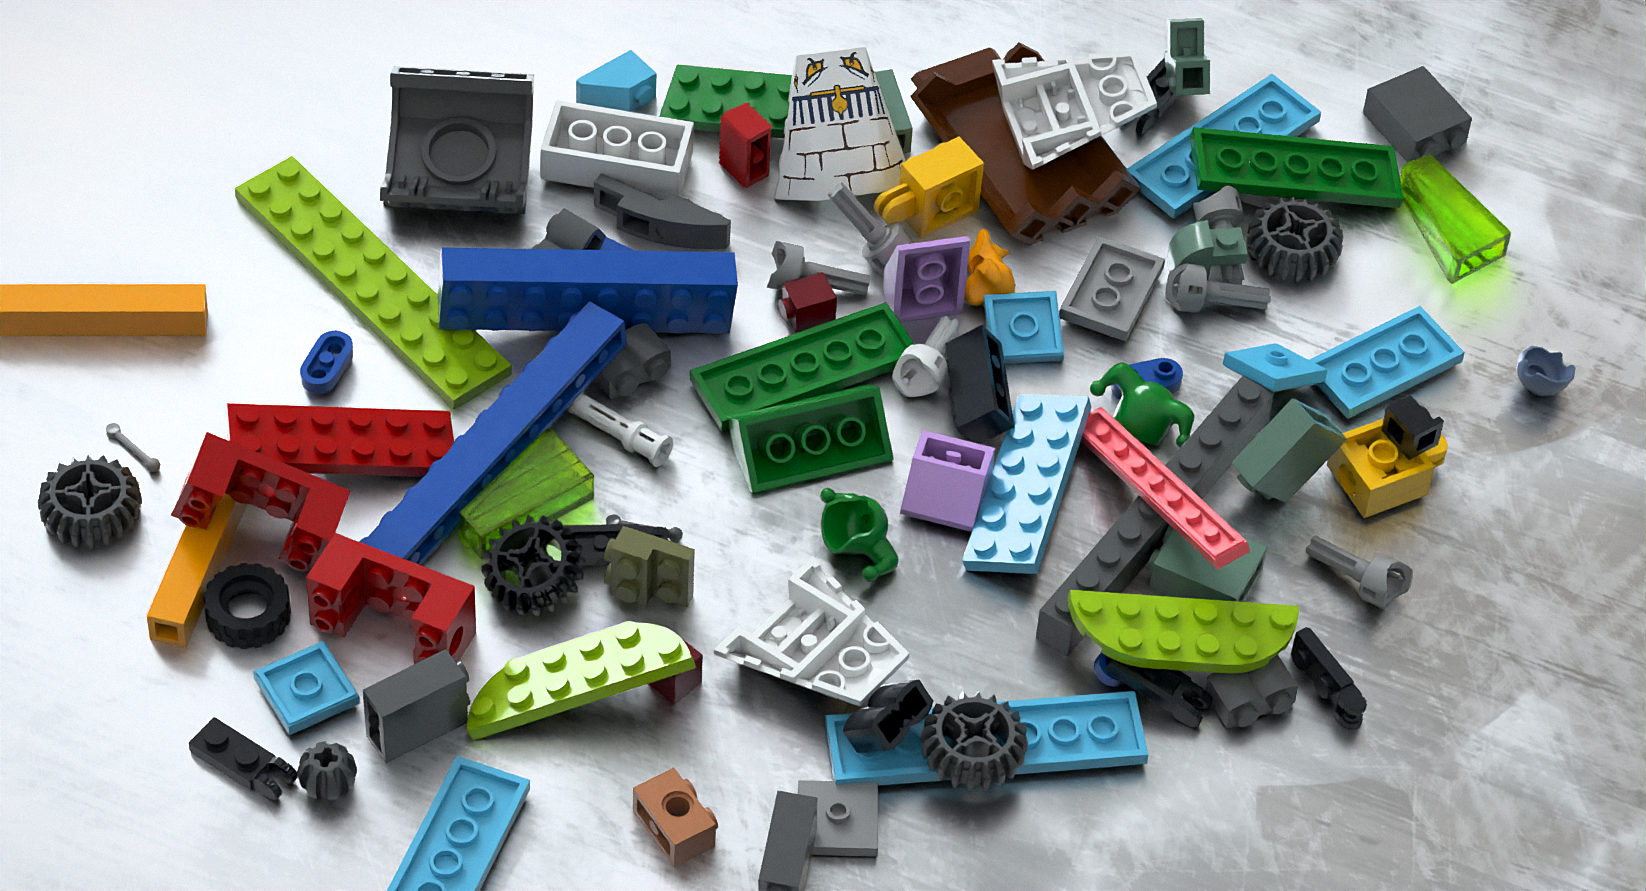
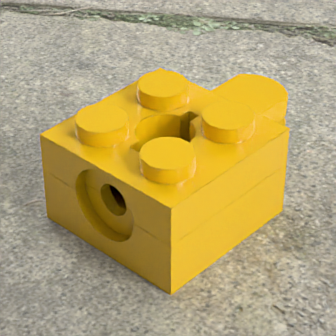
(934, 189)
(1378, 473)

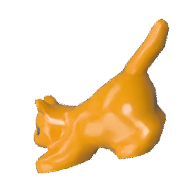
(987, 271)

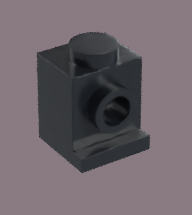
(1411, 426)

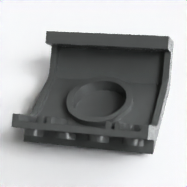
(459, 140)

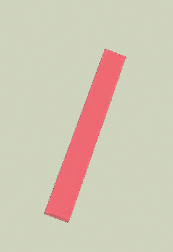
(1163, 490)

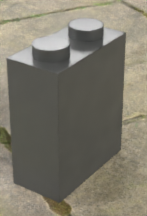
(1417, 115)
(416, 705)
(789, 843)

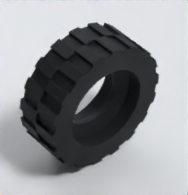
(247, 580)

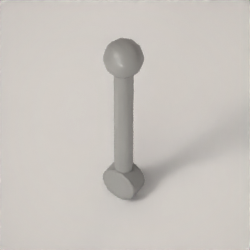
(114, 431)

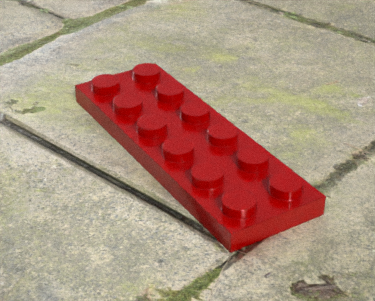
(343, 437)

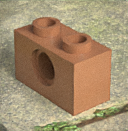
(680, 836)

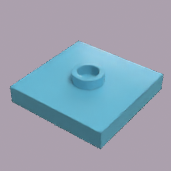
(1026, 326)
(1274, 367)
(306, 687)

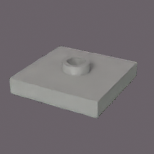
(844, 817)

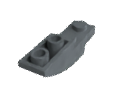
(666, 222)

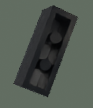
(979, 385)

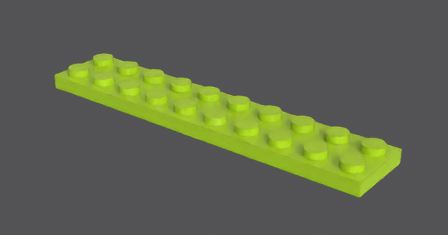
(371, 281)

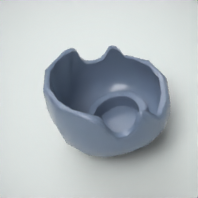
(1543, 371)

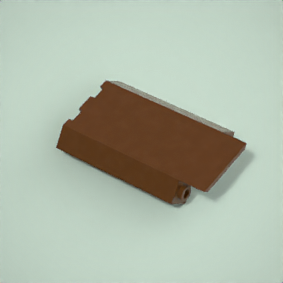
(1061, 194)

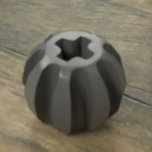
(327, 771)

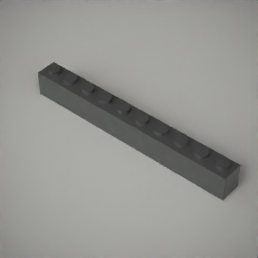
(1141, 529)

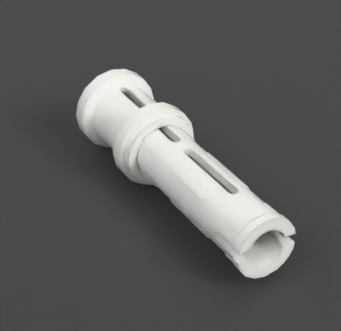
(634, 435)

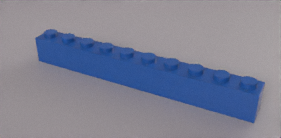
(500, 434)

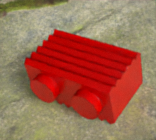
(745, 144)

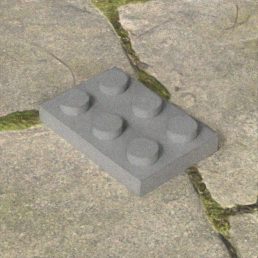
(1111, 288)

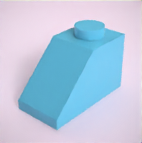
(618, 84)

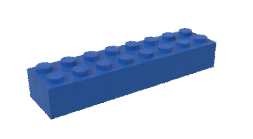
(547, 286)

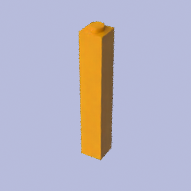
(103, 310)
(192, 566)

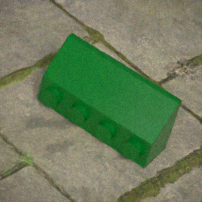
(811, 437)

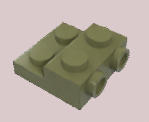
(648, 568)

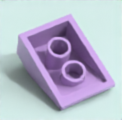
(927, 278)

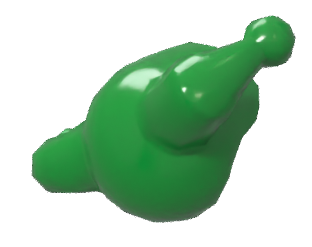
(1145, 406)
(858, 527)

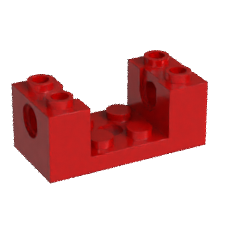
(266, 483)
(357, 575)

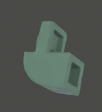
(1185, 59)
(1206, 247)

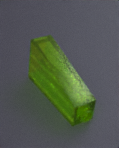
(1451, 219)
(539, 482)

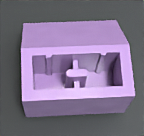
(947, 480)

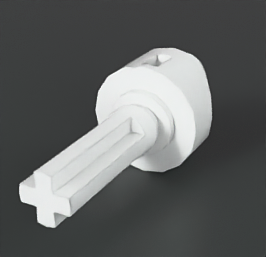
(925, 362)

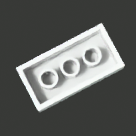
(625, 145)

